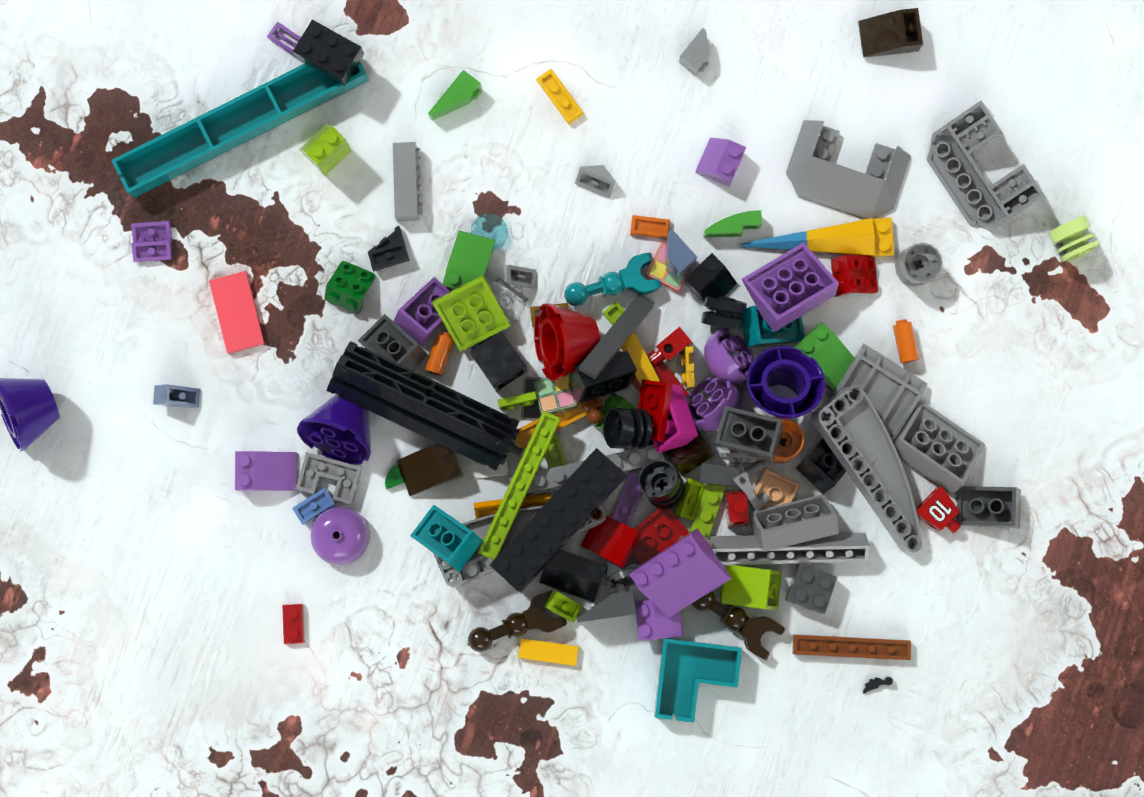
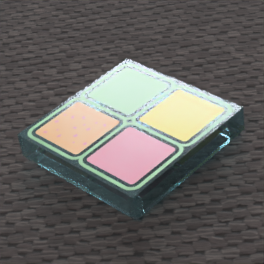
(554, 395)

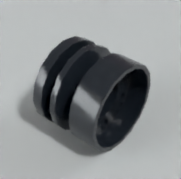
(627, 428)
(661, 484)

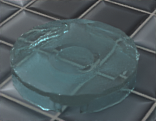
(491, 227)

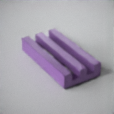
(274, 31)

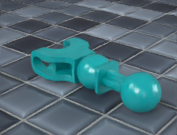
(613, 282)

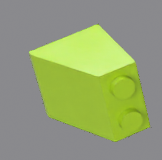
(326, 149)
(752, 587)

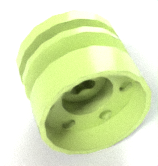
(1073, 238)

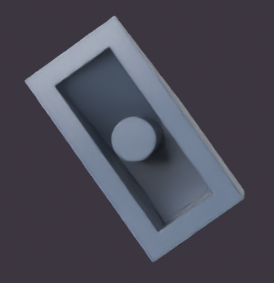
(176, 396)

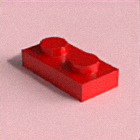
(293, 623)

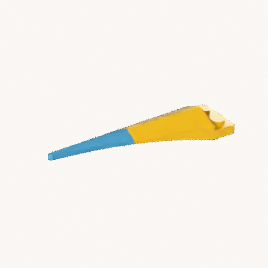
(860, 237)

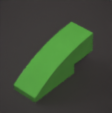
(734, 225)

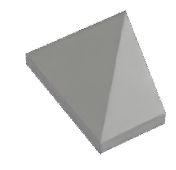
(596, 179)
(520, 276)

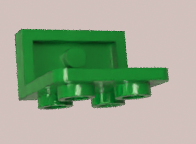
(349, 286)

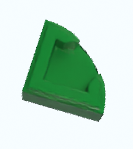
(394, 477)

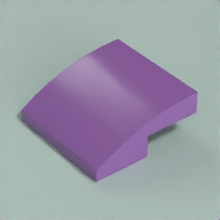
(151, 241)

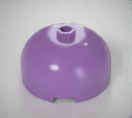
(719, 359)
(710, 412)
(352, 540)

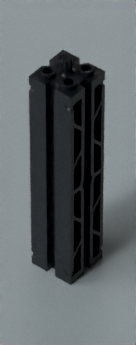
(424, 406)

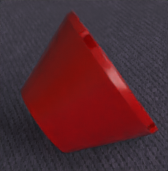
(563, 339)

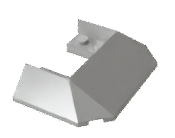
(965, 179)
(841, 187)

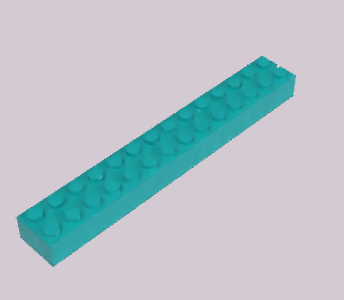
(229, 126)

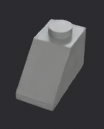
(696, 54)

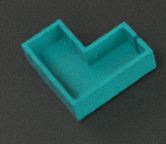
(684, 667)

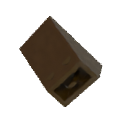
(891, 33)
(691, 455)

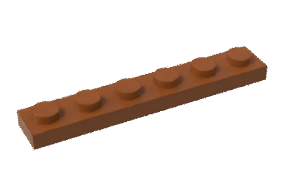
(851, 647)

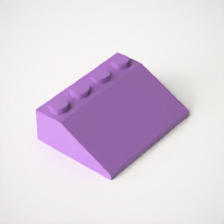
(790, 286)
(680, 574)

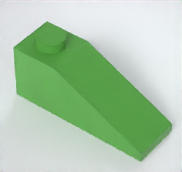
(459, 94)

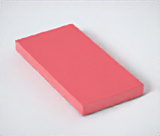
(237, 312)

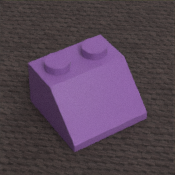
(721, 160)
(654, 623)

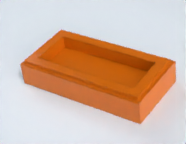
(649, 227)

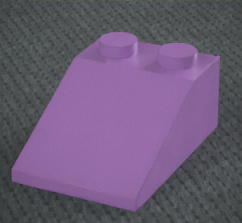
(419, 315)
(265, 471)

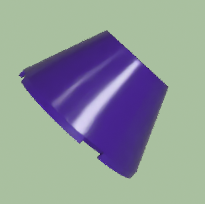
(791, 369)
(27, 409)

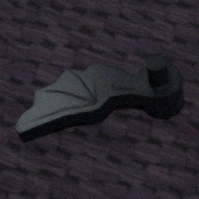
(876, 682)

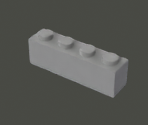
(406, 181)

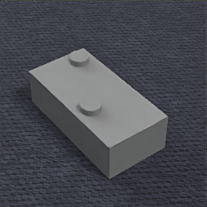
(794, 523)

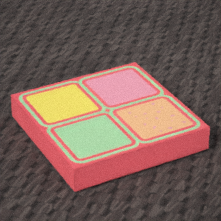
(657, 270)

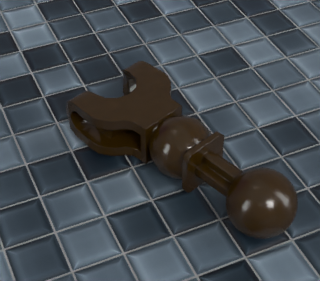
(738, 621)
(517, 625)

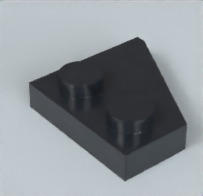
(389, 251)

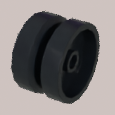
(724, 311)

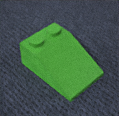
(468, 259)
(828, 352)

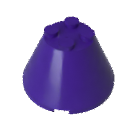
(338, 431)

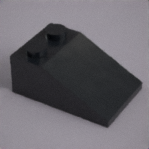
(822, 466)

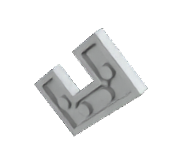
(344, 473)

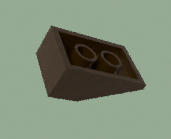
(429, 468)

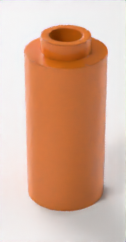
(905, 341)
(439, 354)

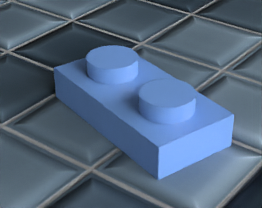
(313, 506)

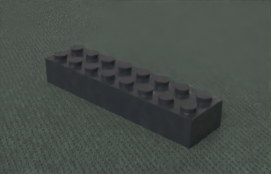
(558, 520)

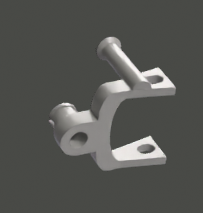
(744, 483)

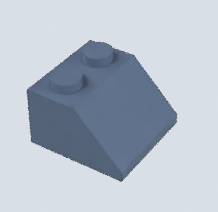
(678, 256)

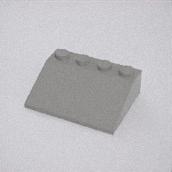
(938, 447)

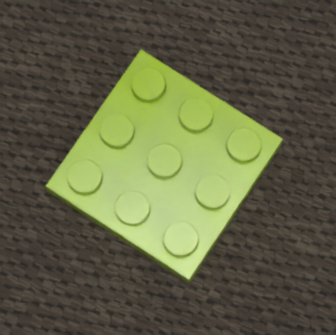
(471, 313)

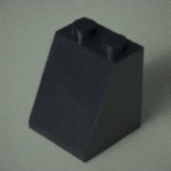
(498, 361)

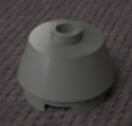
(619, 575)

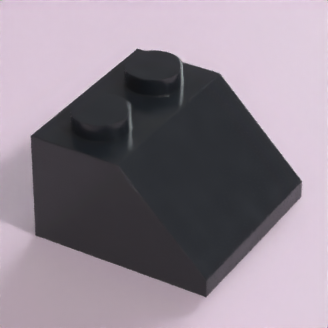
(710, 279)

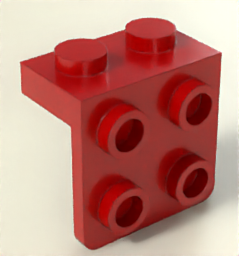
(855, 274)

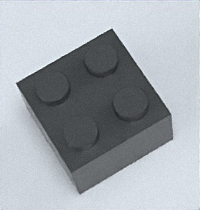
(811, 588)

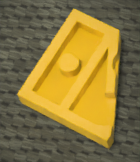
(687, 361)

